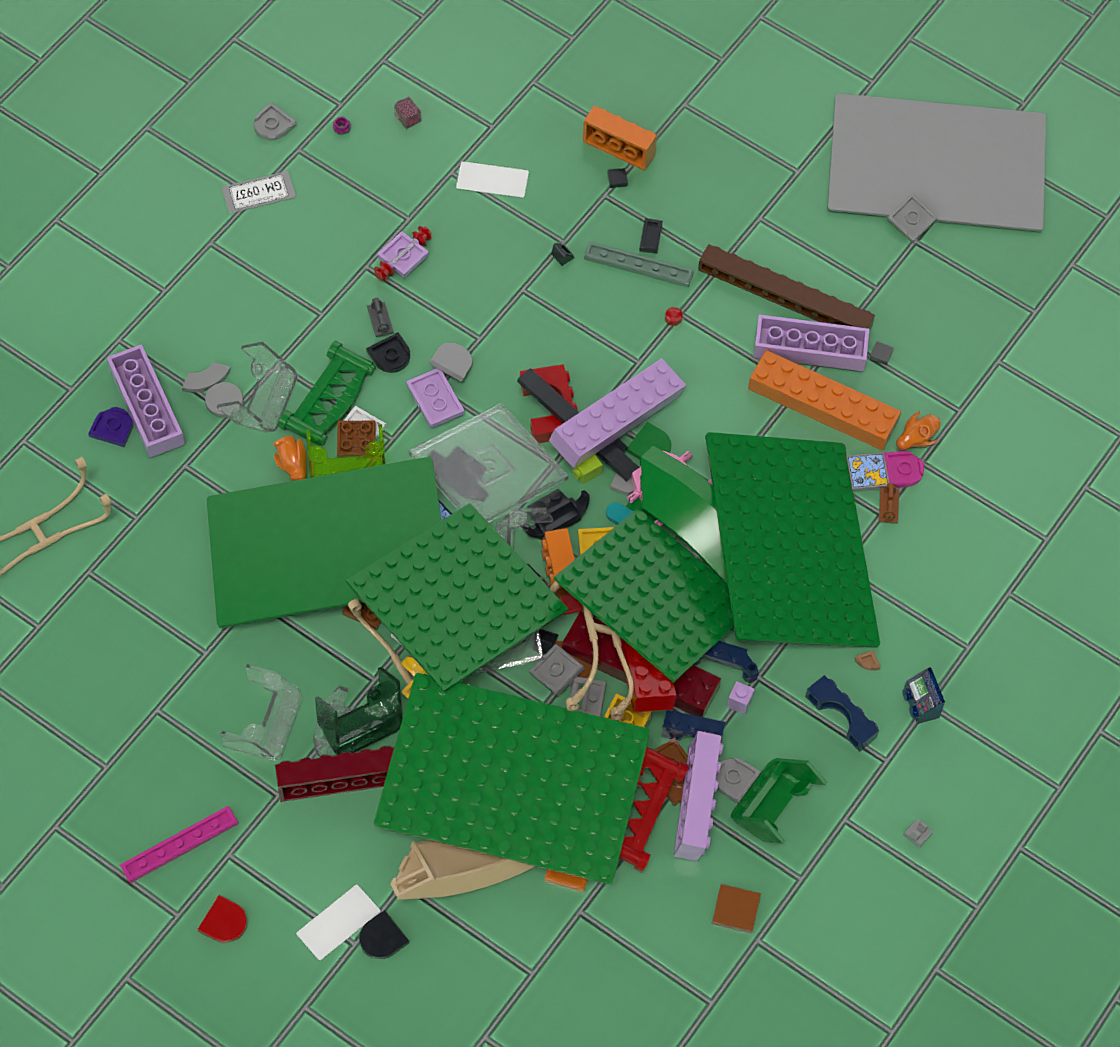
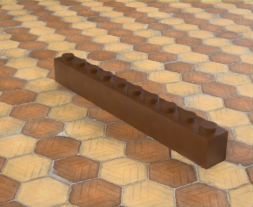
(781, 289)

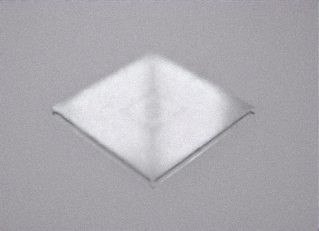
(490, 463)

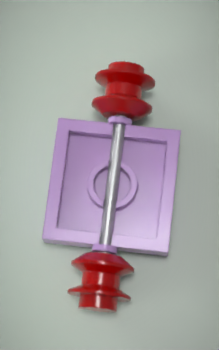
(403, 254)

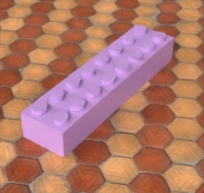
(617, 413)

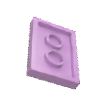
(435, 397)

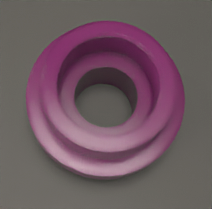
(341, 121)

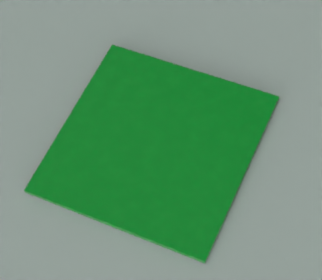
(651, 594)
(456, 596)

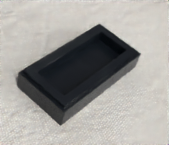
(650, 236)

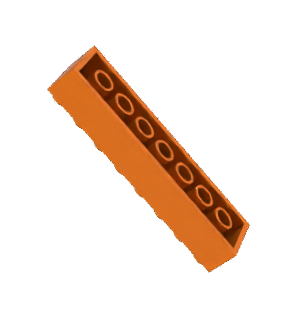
(824, 400)

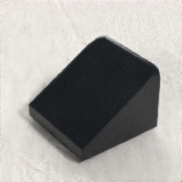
(548, 639)

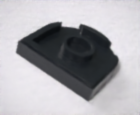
(390, 354)
(381, 937)

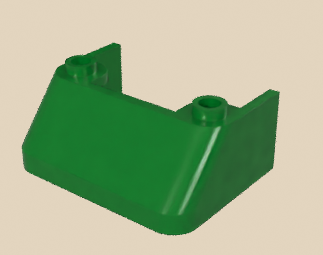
(772, 793)

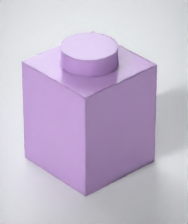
(740, 698)

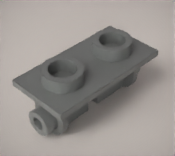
(379, 317)

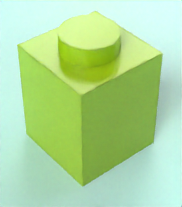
(588, 469)

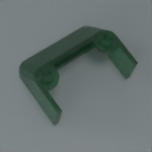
(367, 723)

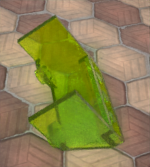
(321, 465)

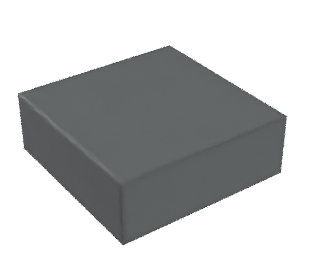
(881, 353)

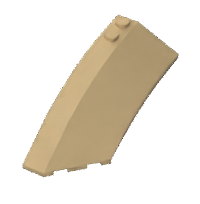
(448, 870)

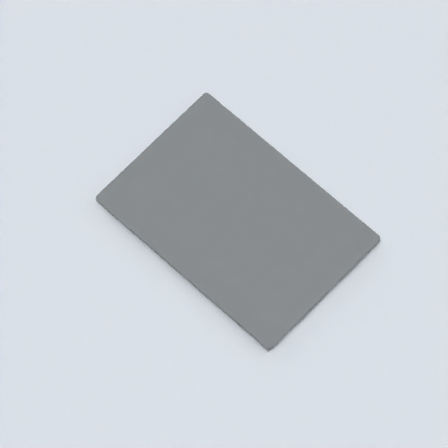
(955, 158)

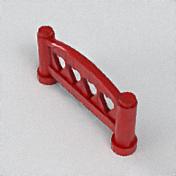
(664, 771)

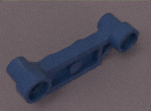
(734, 657)

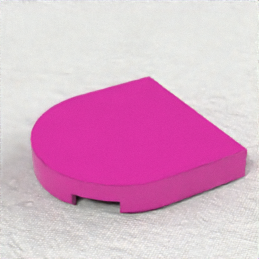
(903, 468)

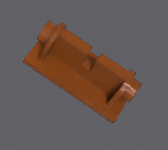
(889, 504)

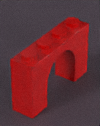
(558, 379)

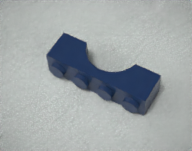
(826, 695)

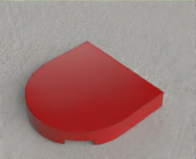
(224, 921)

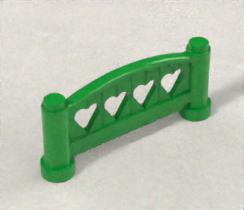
(342, 361)

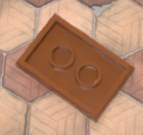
(674, 751)

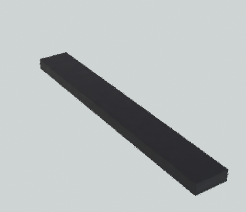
(564, 411)

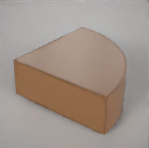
(868, 661)

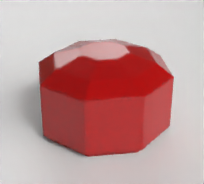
(673, 316)

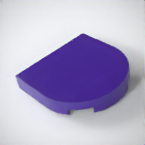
(112, 426)

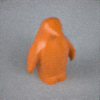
(919, 432)
(291, 457)

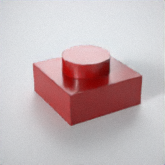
(571, 603)

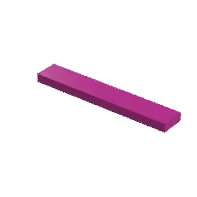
(179, 844)

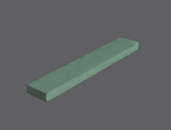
(638, 264)

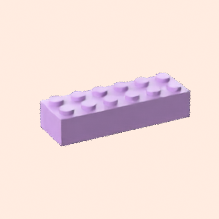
(812, 342)
(145, 401)
(698, 796)

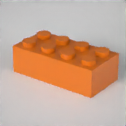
(619, 137)

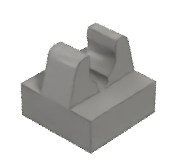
(918, 833)

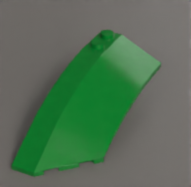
(683, 504)

